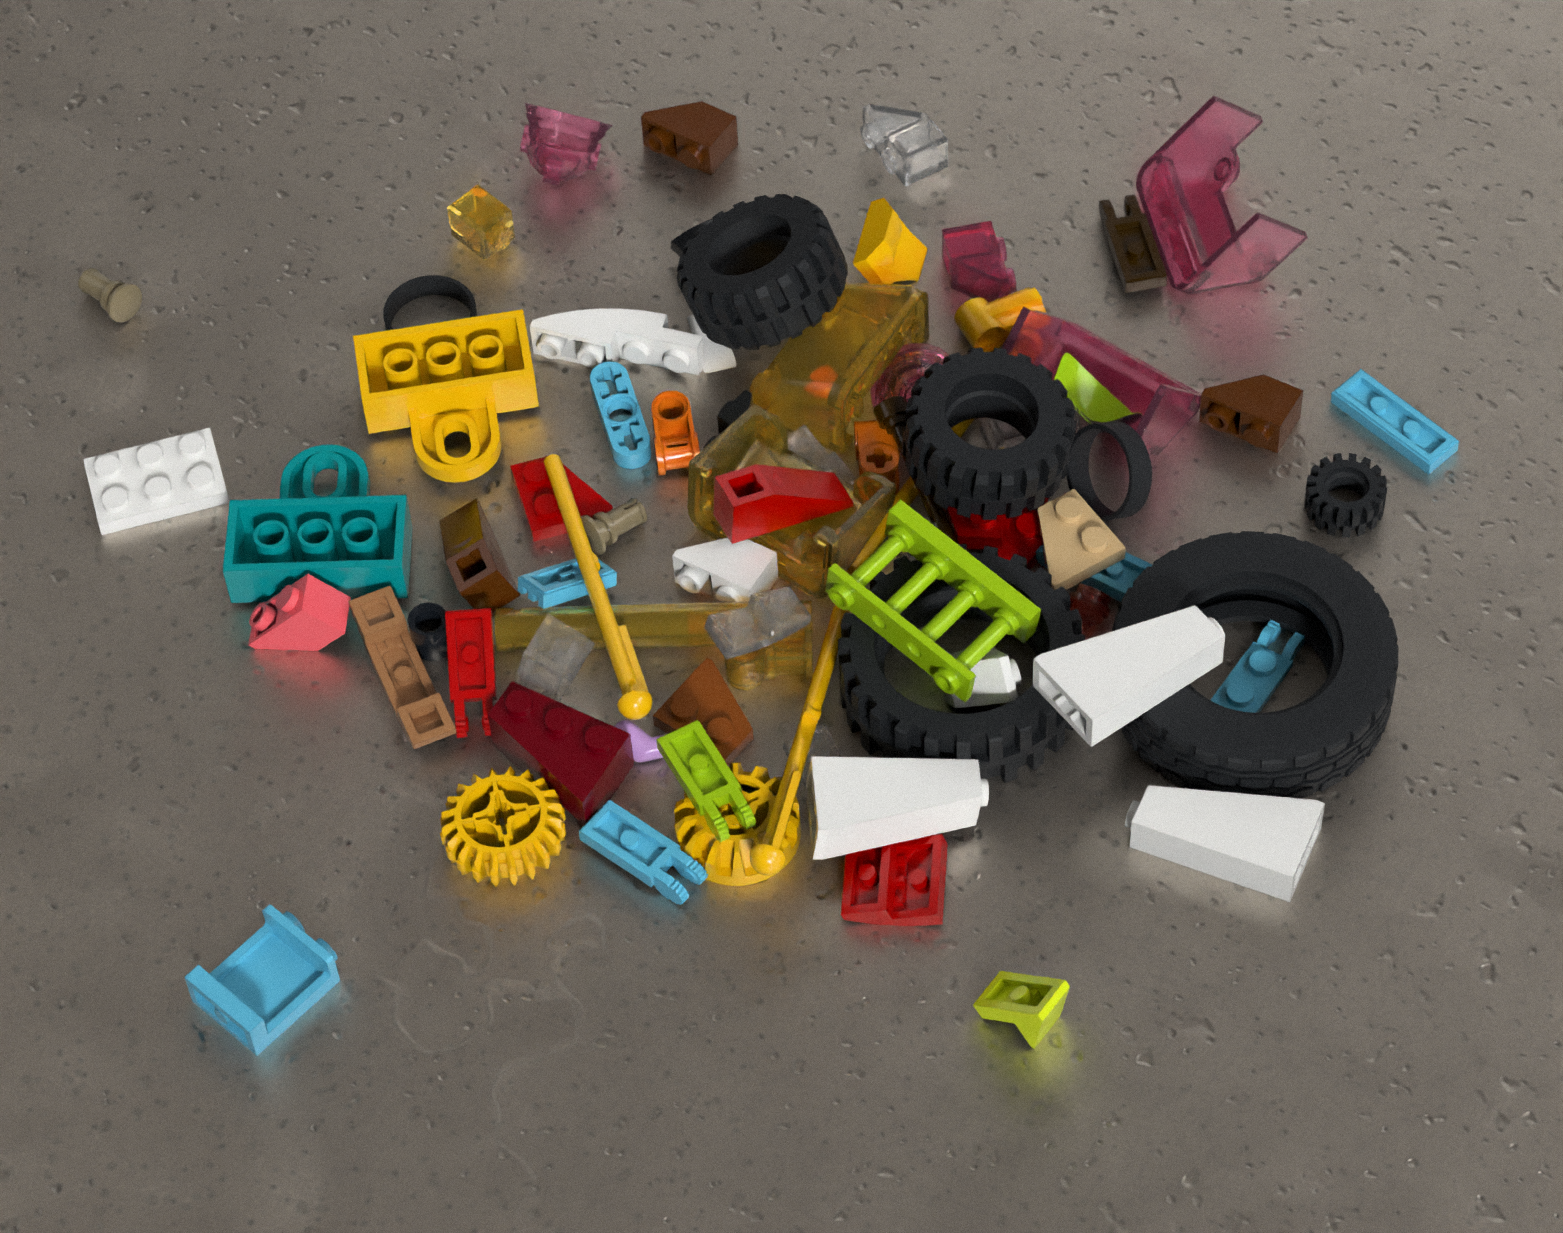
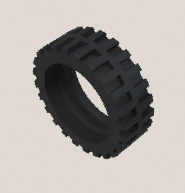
(997, 737)

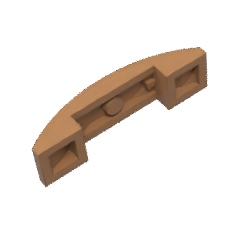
(400, 668)

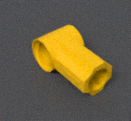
(989, 323)

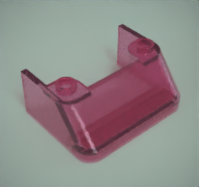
(1187, 208)
(1141, 387)

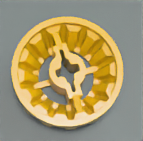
(730, 860)

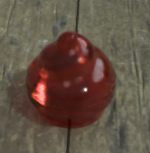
(1091, 605)

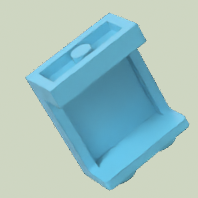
(266, 981)

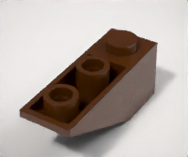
(476, 558)

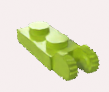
(705, 777)

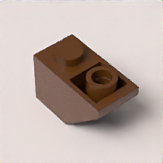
(691, 134)
(1253, 410)

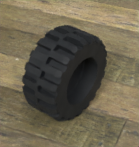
(762, 272)
(981, 478)

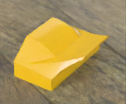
(887, 247)

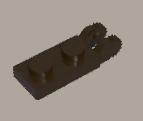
(1133, 246)

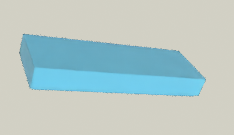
(1394, 421)

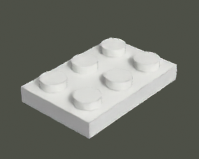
(155, 481)

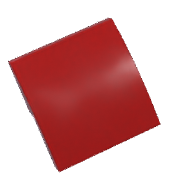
(896, 883)

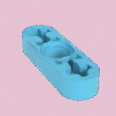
(617, 430)

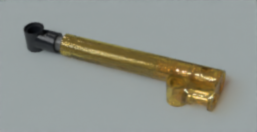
(648, 627)

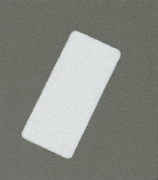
(716, 356)

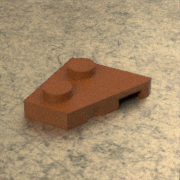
(707, 699)

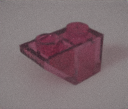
(976, 261)

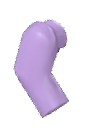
(643, 745)

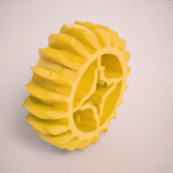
(474, 831)

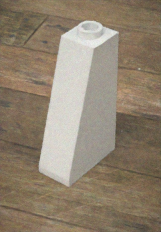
(1128, 671)
(888, 800)
(1229, 835)

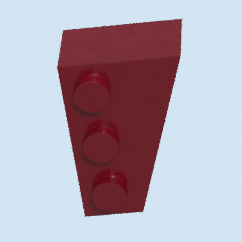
(568, 748)

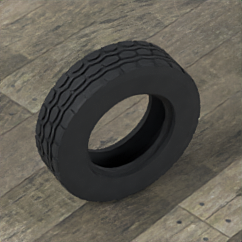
(1306, 593)

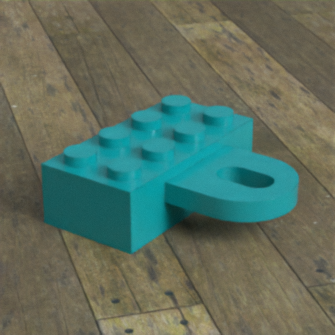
(339, 538)

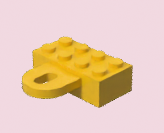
(447, 382)

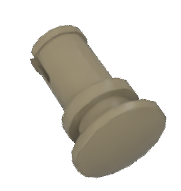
(116, 297)
(606, 527)

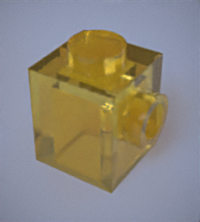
(481, 222)

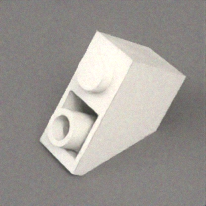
(726, 569)
(993, 683)

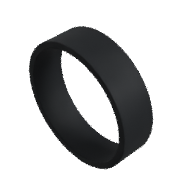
(426, 286)
(1138, 464)

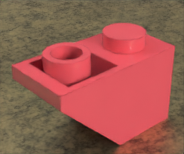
(300, 617)

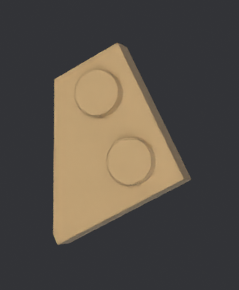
(1075, 540)

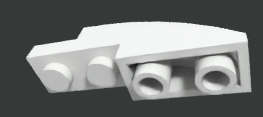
(612, 334)

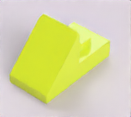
(1026, 1001)

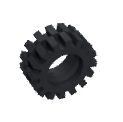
(1348, 475)

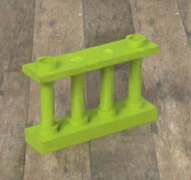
(941, 560)

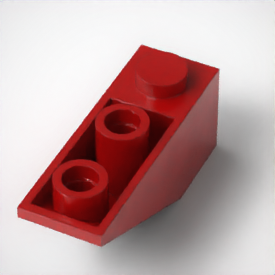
(774, 498)

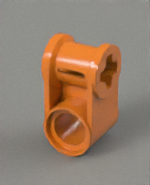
(673, 431)
(876, 450)

